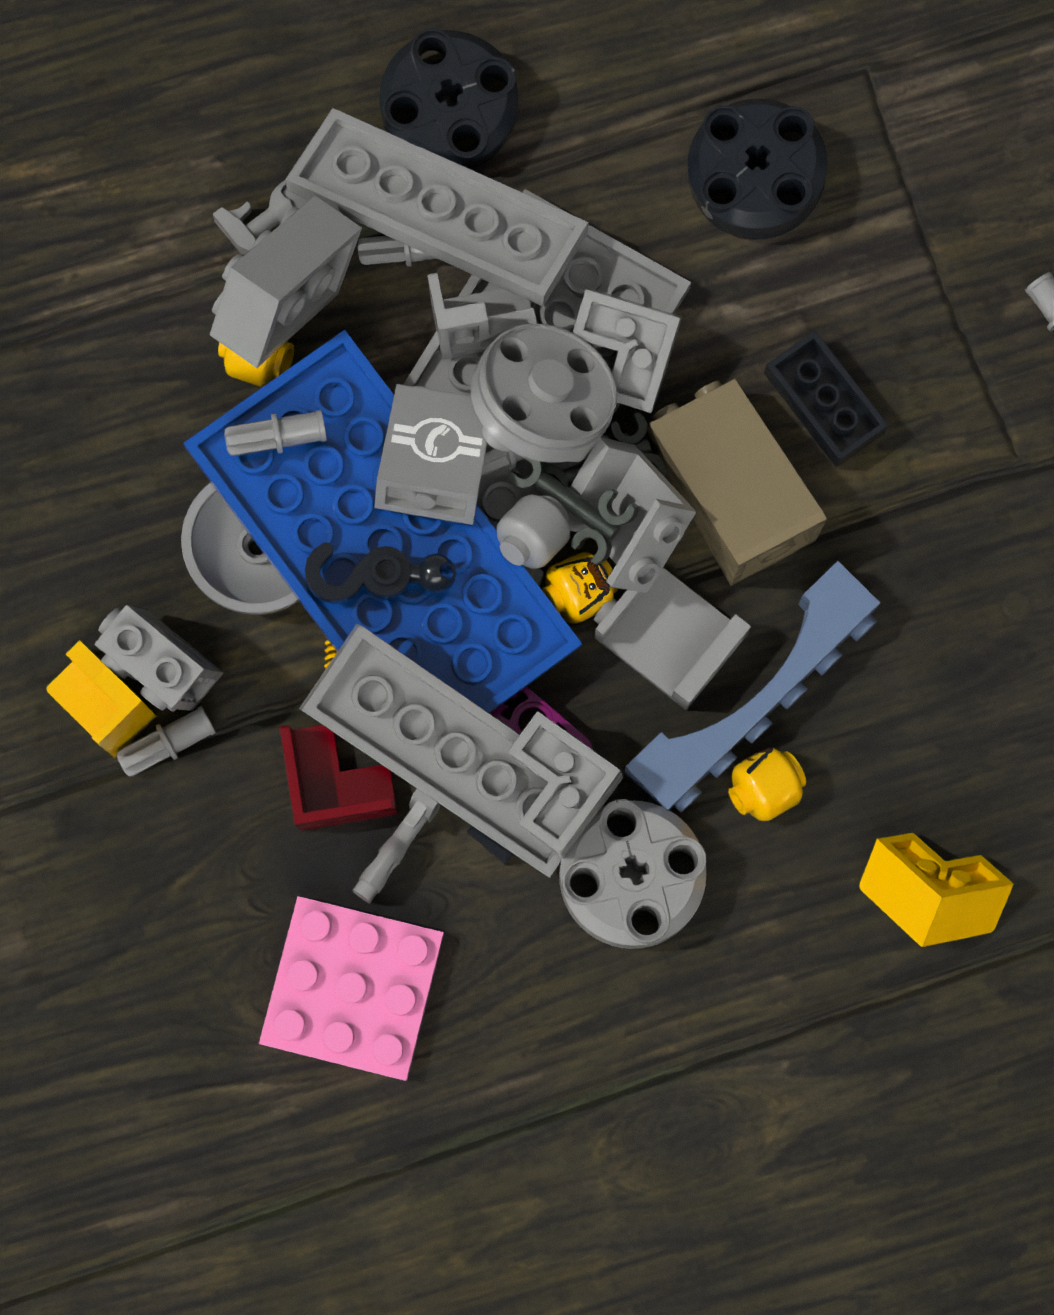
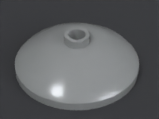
(220, 560)

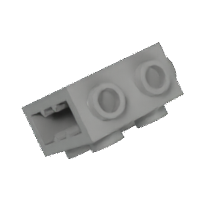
(157, 657)

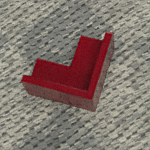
(324, 793)

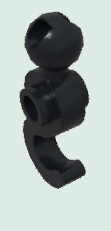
(382, 572)

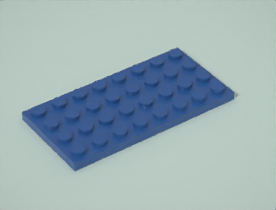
(480, 635)

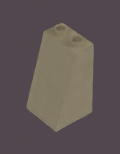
(735, 479)

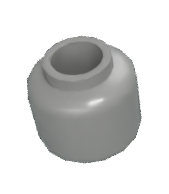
(533, 531)

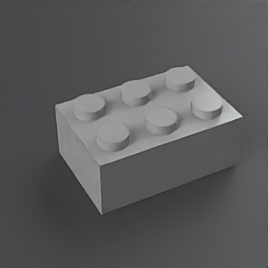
(283, 280)

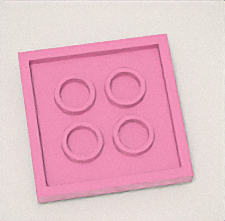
(351, 988)

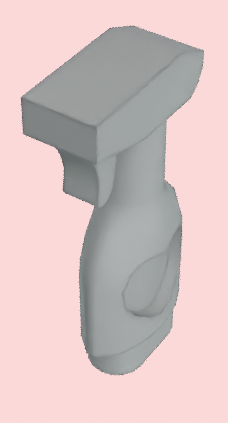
(243, 235)
(393, 850)

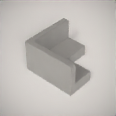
(475, 320)
(641, 337)
(576, 782)

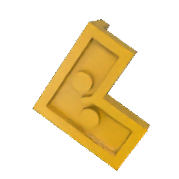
(99, 701)
(931, 896)

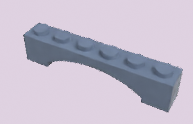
(673, 767)

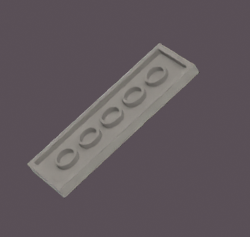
(438, 206)
(430, 740)

